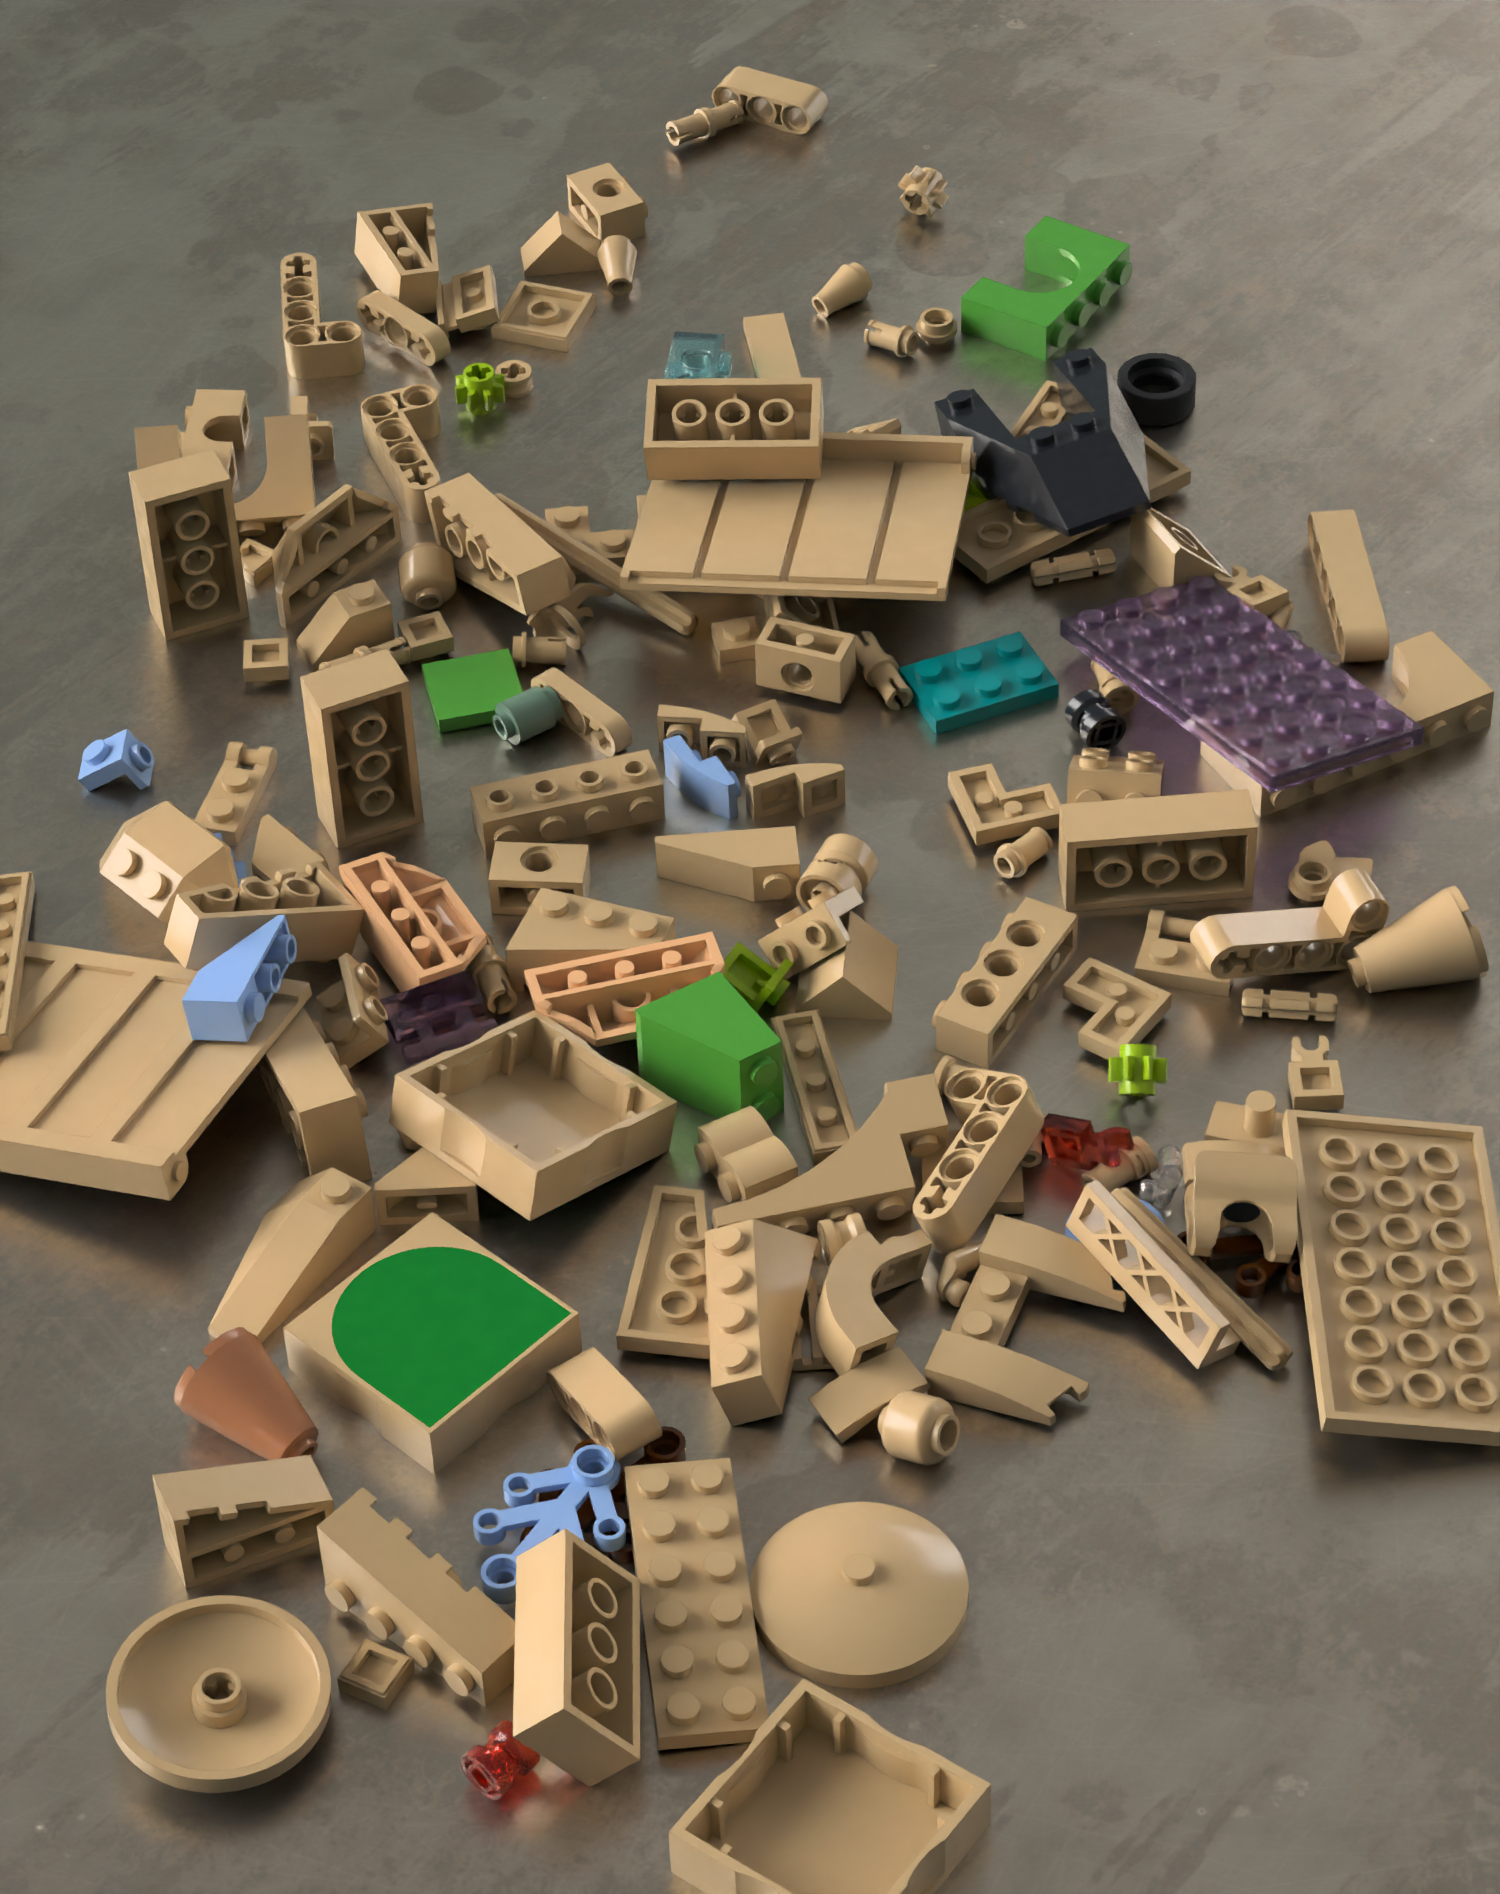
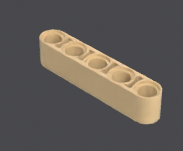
(1348, 586)

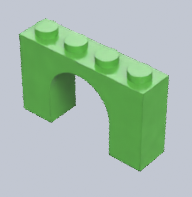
(1046, 320)

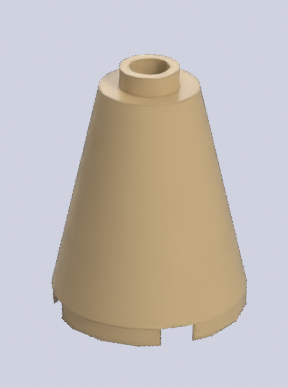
(1422, 948)

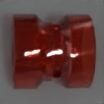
(498, 1762)

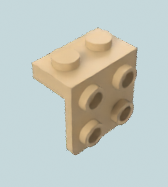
(1104, 777)

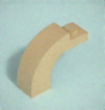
(846, 1315)

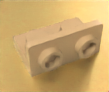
(353, 1013)

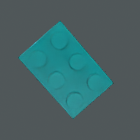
(979, 682)

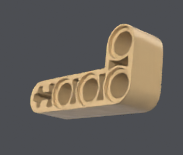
(313, 346)
(393, 434)
(1294, 938)
(997, 1129)

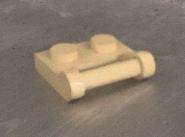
(1175, 962)

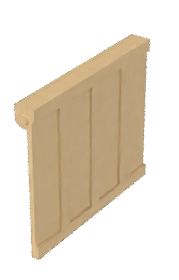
(868, 529)
(108, 1073)

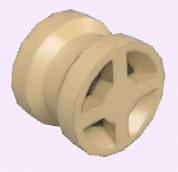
(836, 1234)

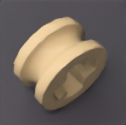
(517, 378)

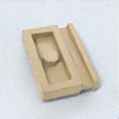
(468, 301)

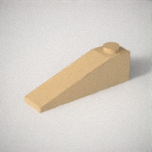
(296, 1251)

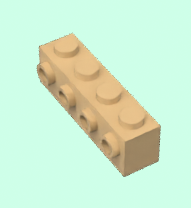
(569, 801)

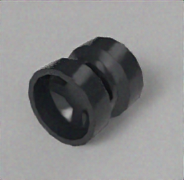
(1100, 725)

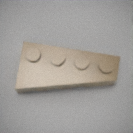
(496, 547)
(317, 1099)

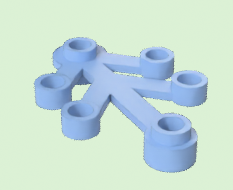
(589, 1474)

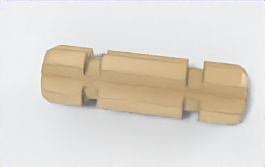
(1073, 567)
(1289, 1004)

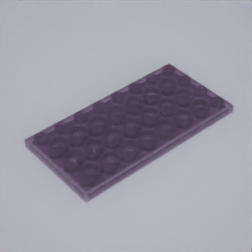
(1241, 683)

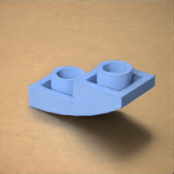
(701, 780)

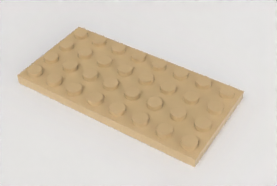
(1399, 1275)

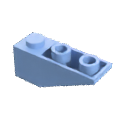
(237, 986)

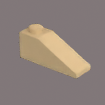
(736, 863)

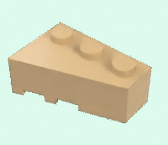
(401, 253)
(575, 927)
(239, 1514)

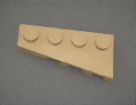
(668, 1283)

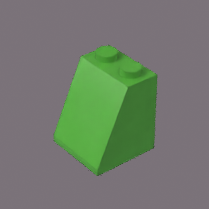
(711, 1050)

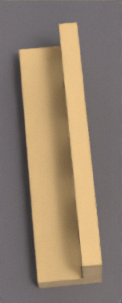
(1151, 1277)

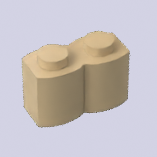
(744, 1155)

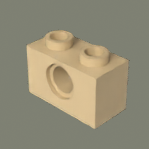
(606, 203)
(805, 659)
(525, 867)

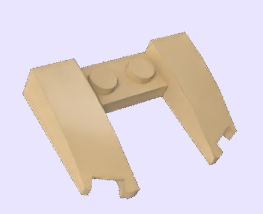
(971, 1357)

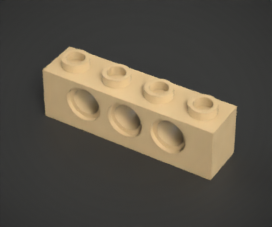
(1005, 982)

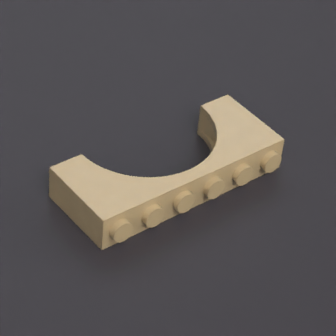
(1437, 694)

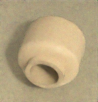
(427, 574)
(919, 1428)

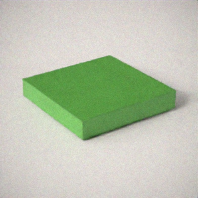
(469, 688)

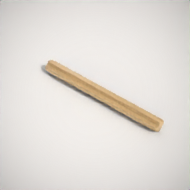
(606, 572)

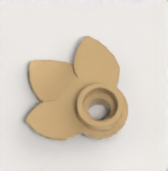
(1319, 868)

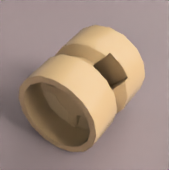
(838, 864)

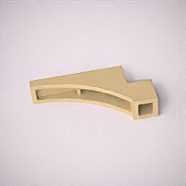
(865, 1173)

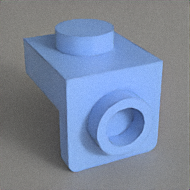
(115, 757)

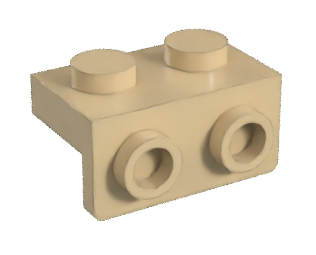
(813, 934)

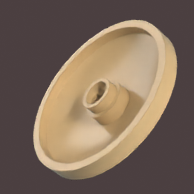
(859, 1595)
(219, 1693)

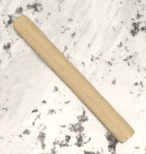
(1244, 1321)

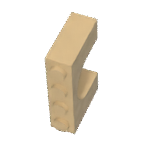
(288, 483)

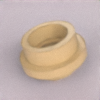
(936, 326)

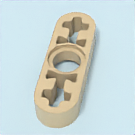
(403, 327)
(587, 714)

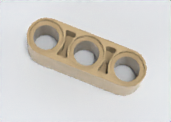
(772, 99)
(604, 1403)

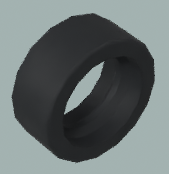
(1162, 370)

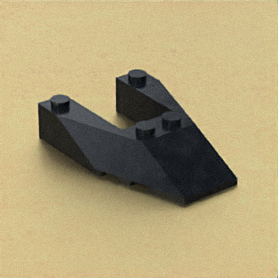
(1063, 473)

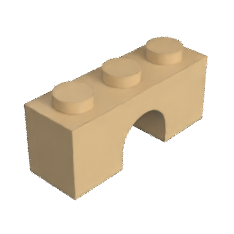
(219, 423)

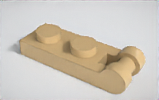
(237, 790)

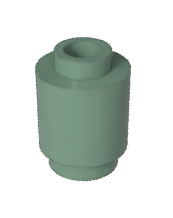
(527, 714)

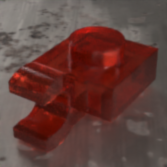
(1076, 1145)

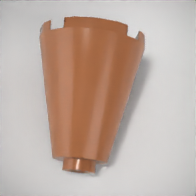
(246, 1398)

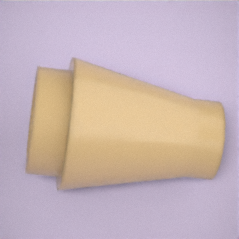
(617, 262)
(844, 288)

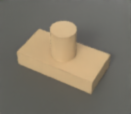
(1251, 1122)

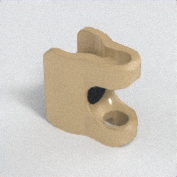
(1244, 1193)

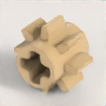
(923, 191)

